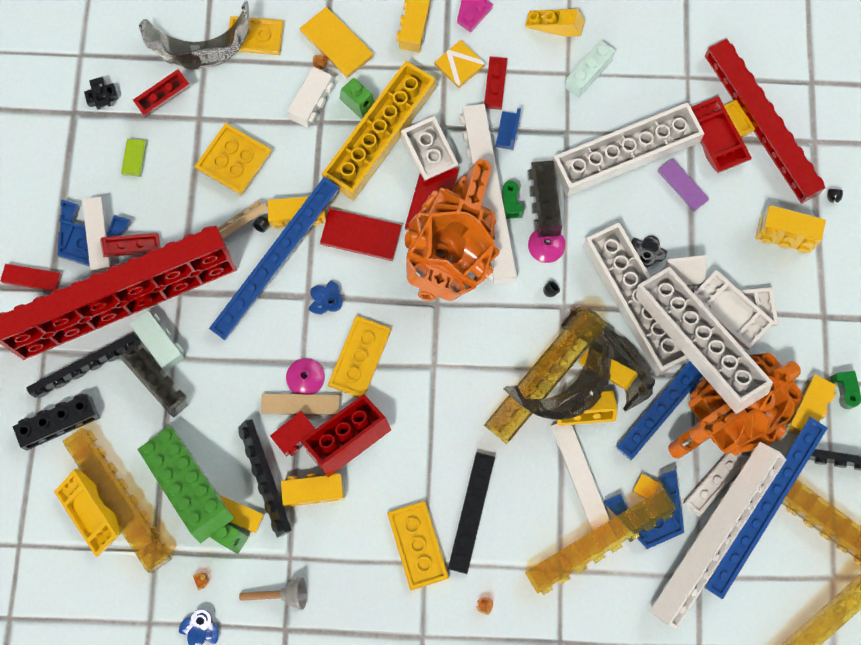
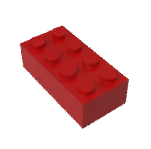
(346, 435)

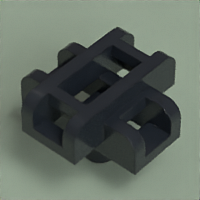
(99, 91)

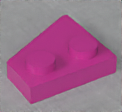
(472, 13)

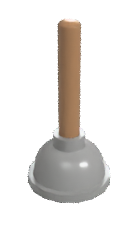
(294, 594)

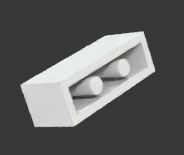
(311, 97)

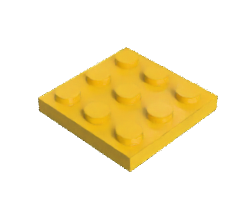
(233, 159)

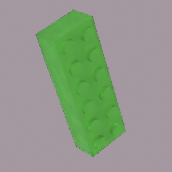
(185, 484)

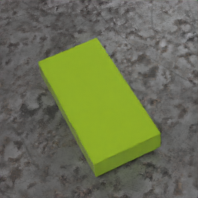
(133, 157)

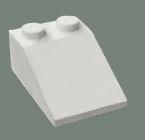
(428, 148)

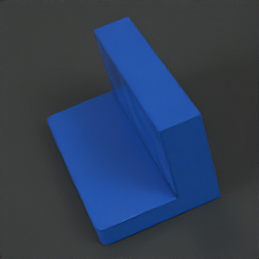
(508, 130)

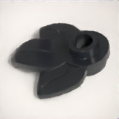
(649, 248)

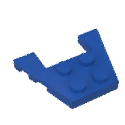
(72, 236)
(665, 529)

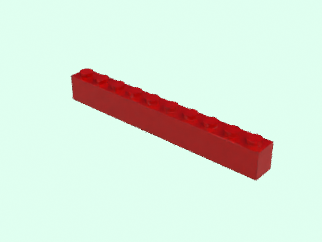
(768, 125)

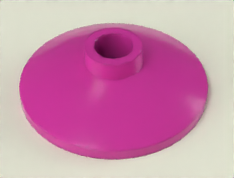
(546, 253)
(312, 383)

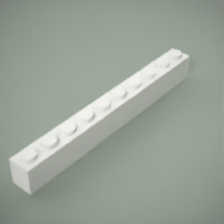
(480, 147)
(717, 535)

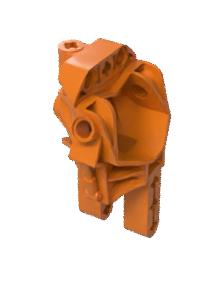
(464, 226)
(752, 425)

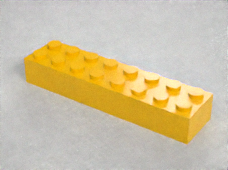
(379, 130)

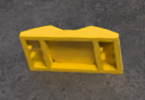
(88, 512)

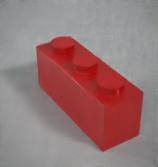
(161, 93)

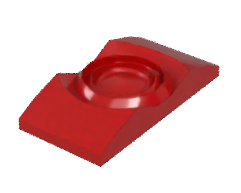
(721, 139)

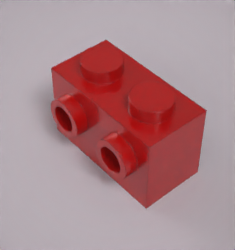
(291, 433)

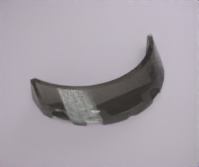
(197, 54)
(629, 356)
(582, 393)

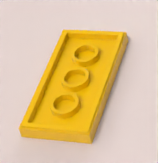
(336, 42)
(359, 357)
(417, 545)

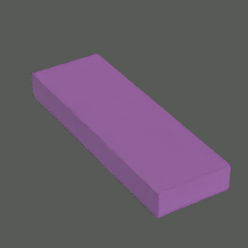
(683, 185)

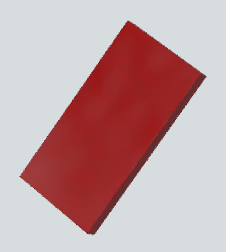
(425, 188)
(361, 234)

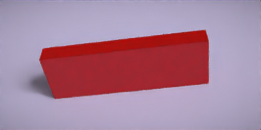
(495, 83)
(129, 244)
(30, 277)

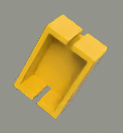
(790, 229)

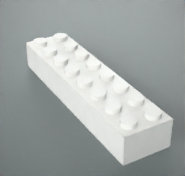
(627, 149)
(622, 273)
(703, 340)

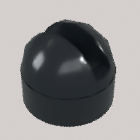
(836, 194)
(261, 224)
(551, 289)

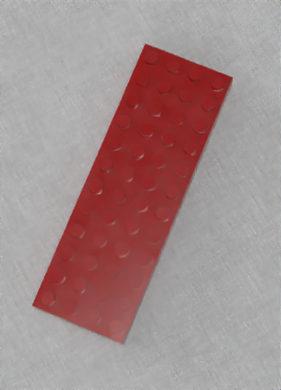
(115, 293)

